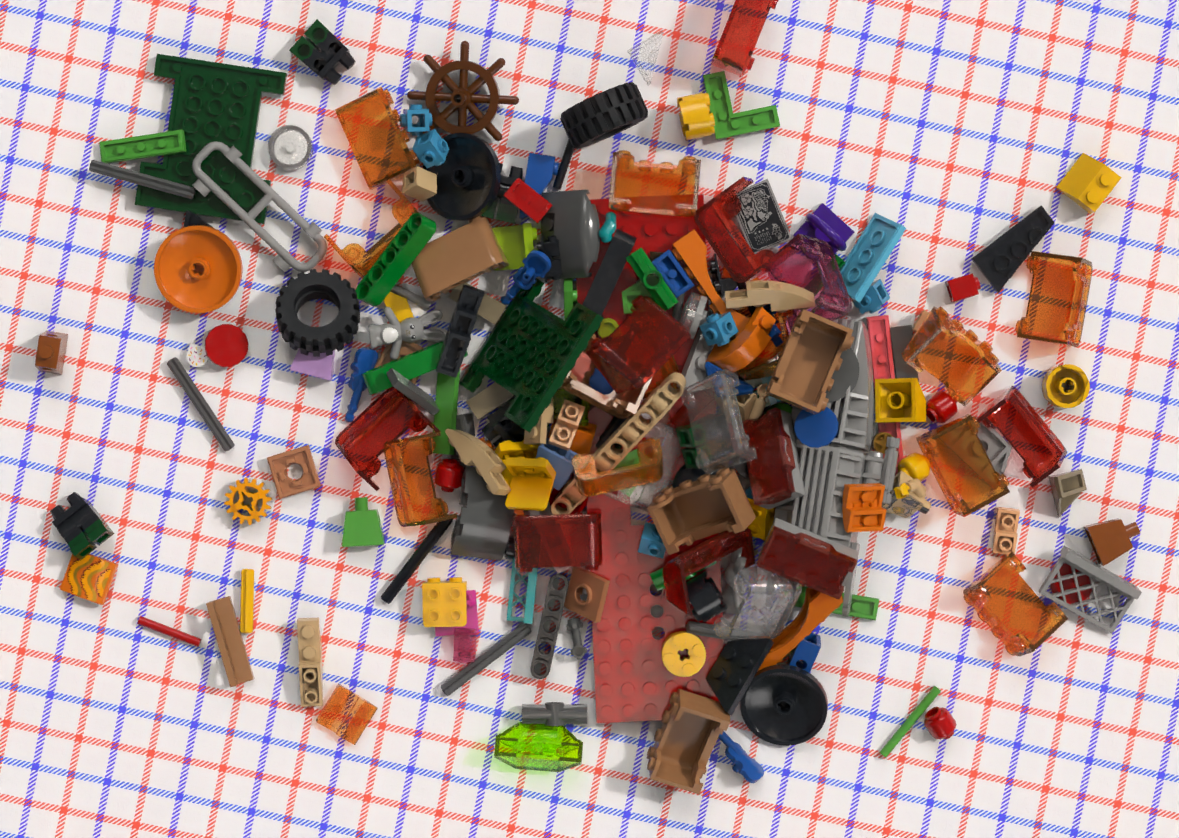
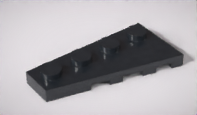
(1008, 252)

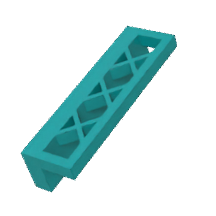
(530, 595)

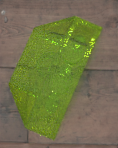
(538, 747)

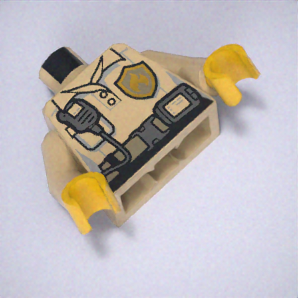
(907, 496)

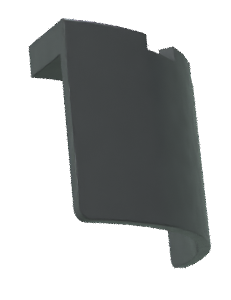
(484, 520)

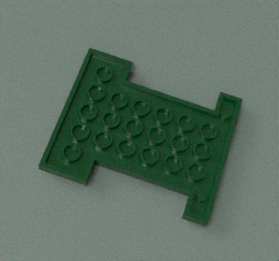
(211, 105)
(531, 353)

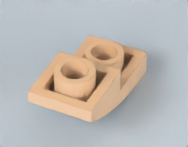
(566, 425)
(1005, 530)

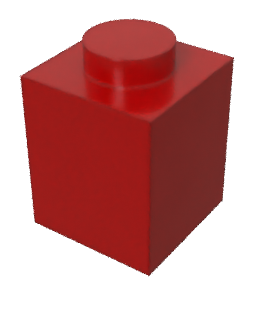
(963, 287)

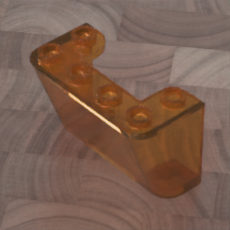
(377, 138)
(654, 187)
(952, 355)
(647, 471)
(1013, 607)

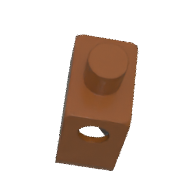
(51, 352)
(1110, 539)

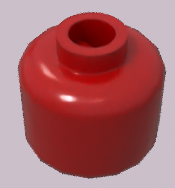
(941, 407)
(449, 474)
(940, 723)

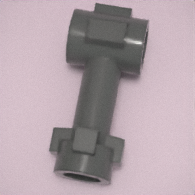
(578, 649)

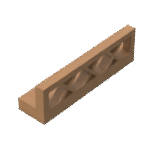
(230, 641)

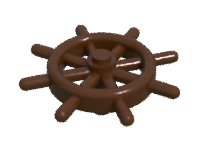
(462, 95)

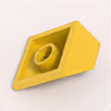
(899, 401)

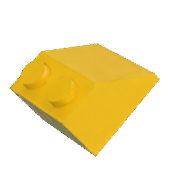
(1088, 183)

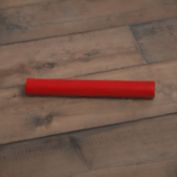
(169, 631)

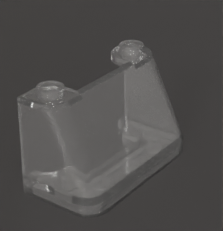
(717, 422)
(763, 608)

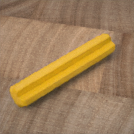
(247, 601)

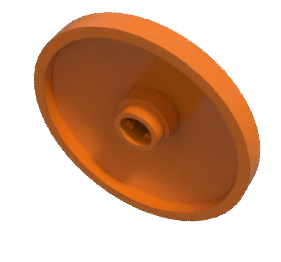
(198, 269)

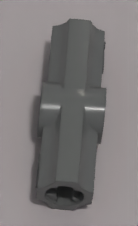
(554, 713)

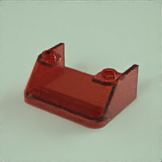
(741, 35)
(727, 241)
(380, 422)
(1026, 434)
(700, 556)

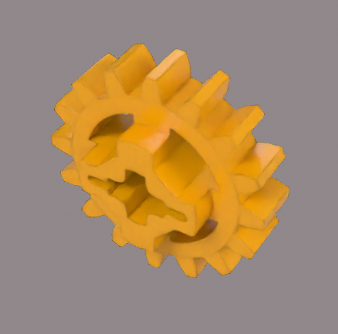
(243, 491)

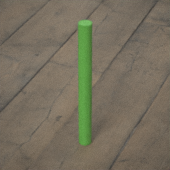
(910, 721)

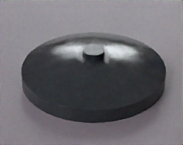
(466, 179)
(784, 705)

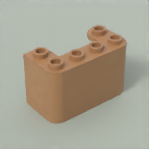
(809, 362)
(618, 405)
(701, 509)
(686, 740)

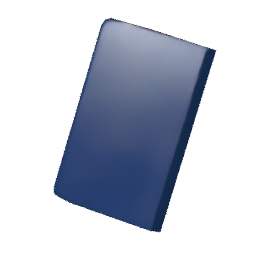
(673, 273)

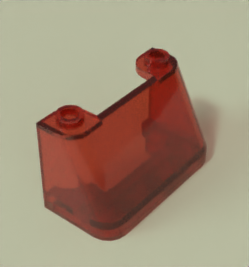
(638, 345)
(557, 541)

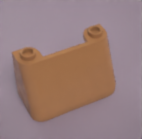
(458, 258)

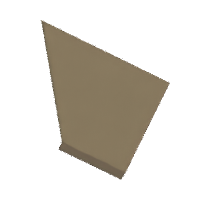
(1066, 488)

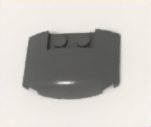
(577, 229)

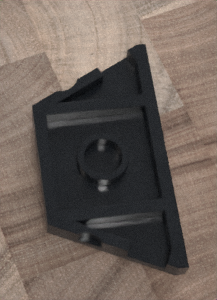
(736, 670)

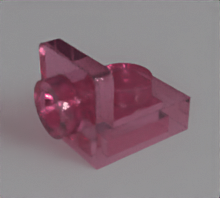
(464, 645)

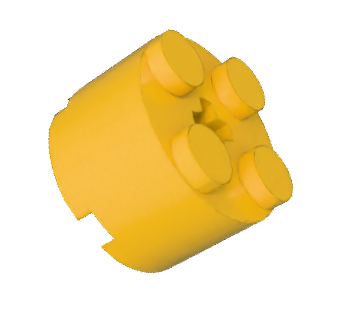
(696, 116)
(1075, 379)
(688, 665)

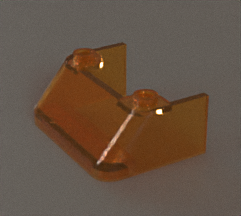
(361, 260)
(413, 481)

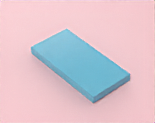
(870, 255)

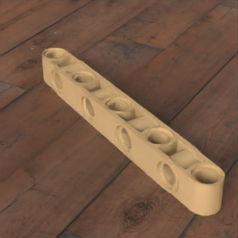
(626, 435)

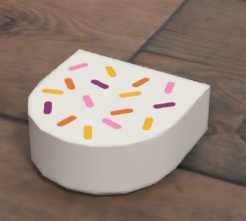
(196, 355)

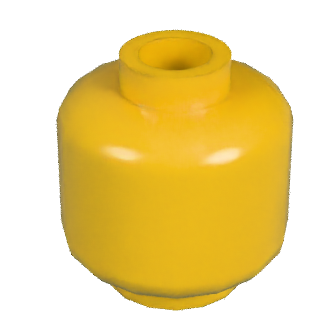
(915, 466)

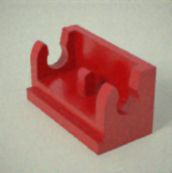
(528, 200)

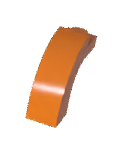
(746, 345)

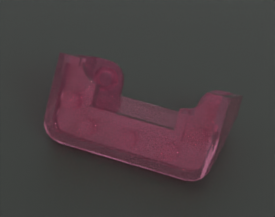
(818, 272)

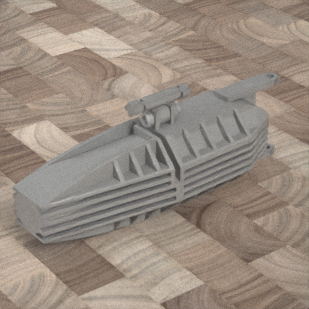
(842, 461)

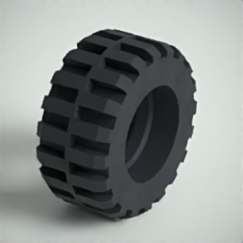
(604, 115)
(317, 286)

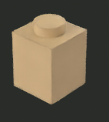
(419, 183)

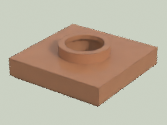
(284, 484)
(596, 594)

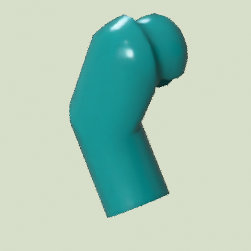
(608, 227)

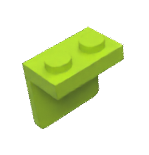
(516, 243)

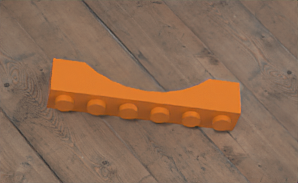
(693, 254)
(814, 611)

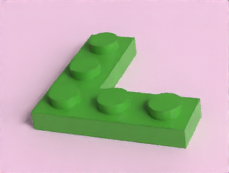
(734, 124)

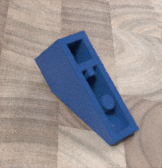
(539, 173)

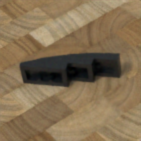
(459, 331)

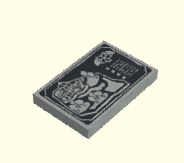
(761, 217)

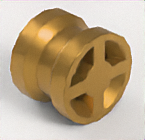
(880, 446)

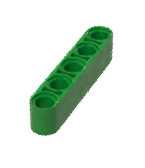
(395, 259)
(408, 366)

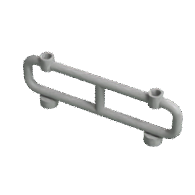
(284, 259)

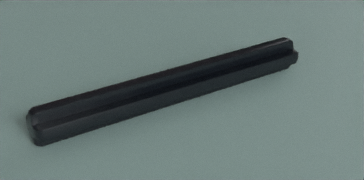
(415, 560)

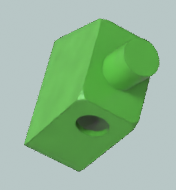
(362, 526)

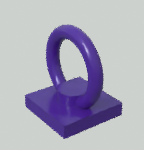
(826, 226)

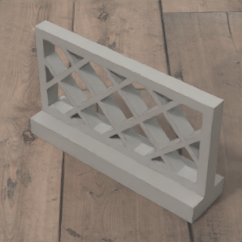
(1095, 572)

